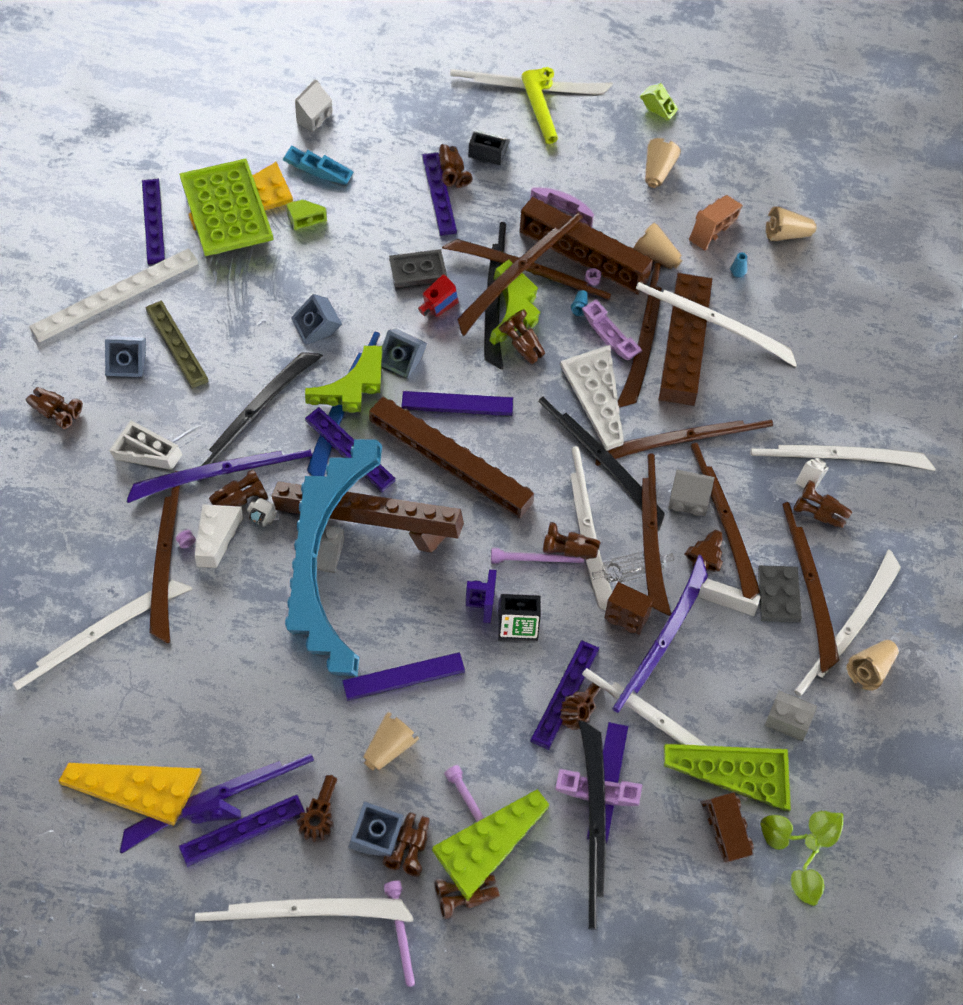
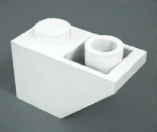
(812, 470)

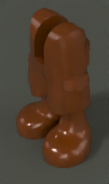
(452, 167)
(527, 343)
(49, 402)
(233, 495)
(826, 509)
(573, 545)
(412, 839)
(448, 903)

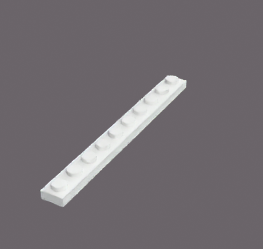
(113, 295)

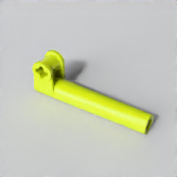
(534, 83)

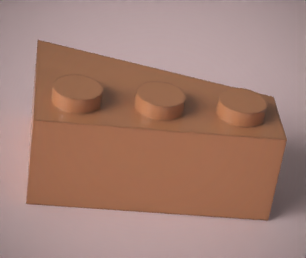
(714, 219)

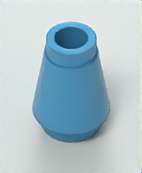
(739, 266)
(579, 302)

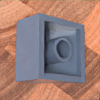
(316, 319)
(401, 352)
(125, 356)
(376, 830)

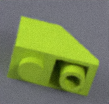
(659, 101)

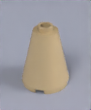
(660, 160)
(788, 225)
(658, 247)
(872, 664)
(388, 742)

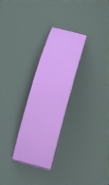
(564, 202)
(609, 332)
(615, 794)

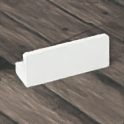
(728, 597)

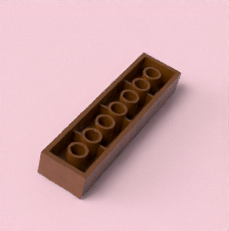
(587, 246)
(685, 342)

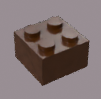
(628, 608)

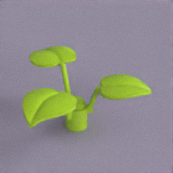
(825, 830)

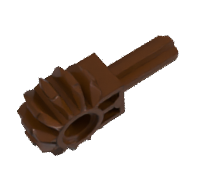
(579, 707)
(320, 811)

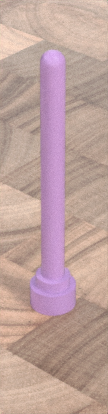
(499, 555)
(454, 775)
(393, 891)

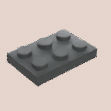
(417, 267)
(779, 593)

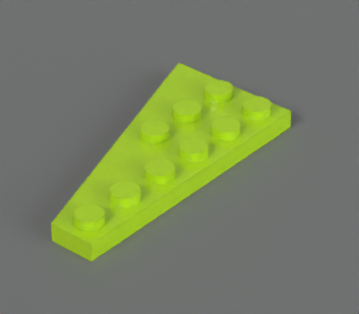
(743, 770)
(483, 846)

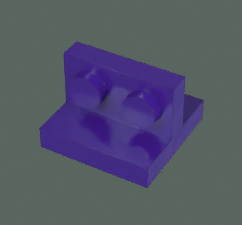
(482, 595)

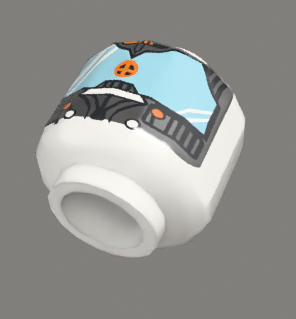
(262, 512)

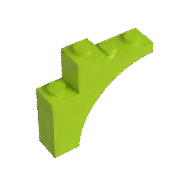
(517, 296)
(348, 390)

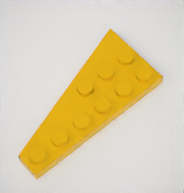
(271, 188)
(143, 789)

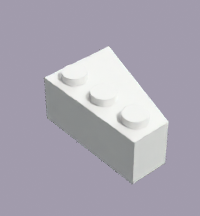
(145, 448)
(215, 532)

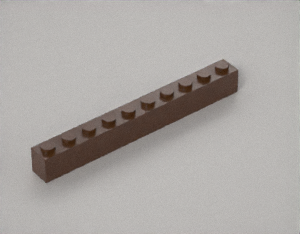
(451, 457)
(380, 511)

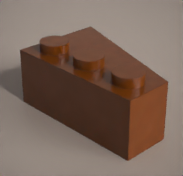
(729, 827)

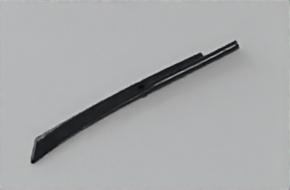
(492, 352)
(291, 371)
(604, 457)
(597, 818)

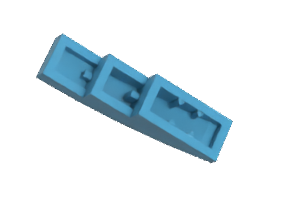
(315, 165)

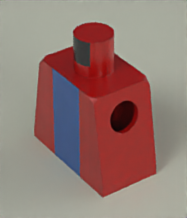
(439, 297)

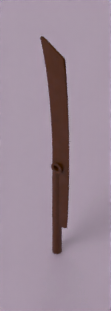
(536, 269)
(475, 310)
(636, 375)
(679, 436)
(653, 569)
(746, 574)
(159, 598)
(826, 639)

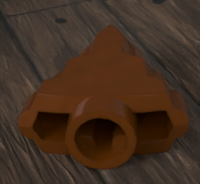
(709, 550)

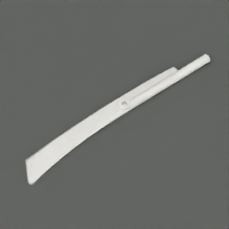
(571, 87)
(714, 317)
(906, 458)
(600, 586)
(876, 591)
(97, 630)
(648, 712)
(365, 907)

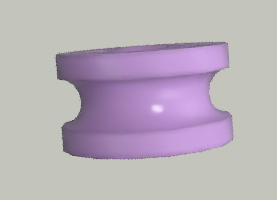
(591, 273)
(185, 539)

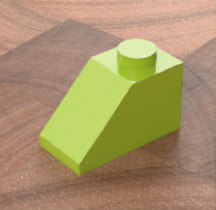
(305, 213)

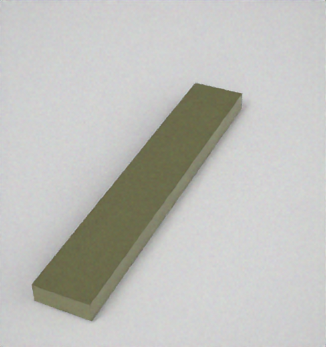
(176, 344)

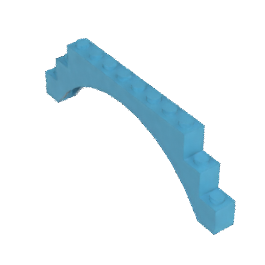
(318, 501)

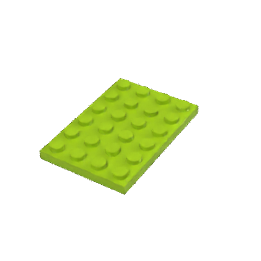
(226, 207)

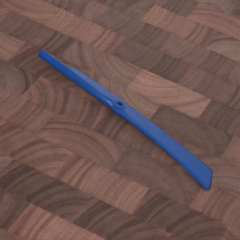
(322, 450)

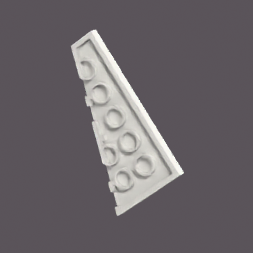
(595, 387)

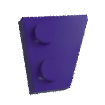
(211, 811)

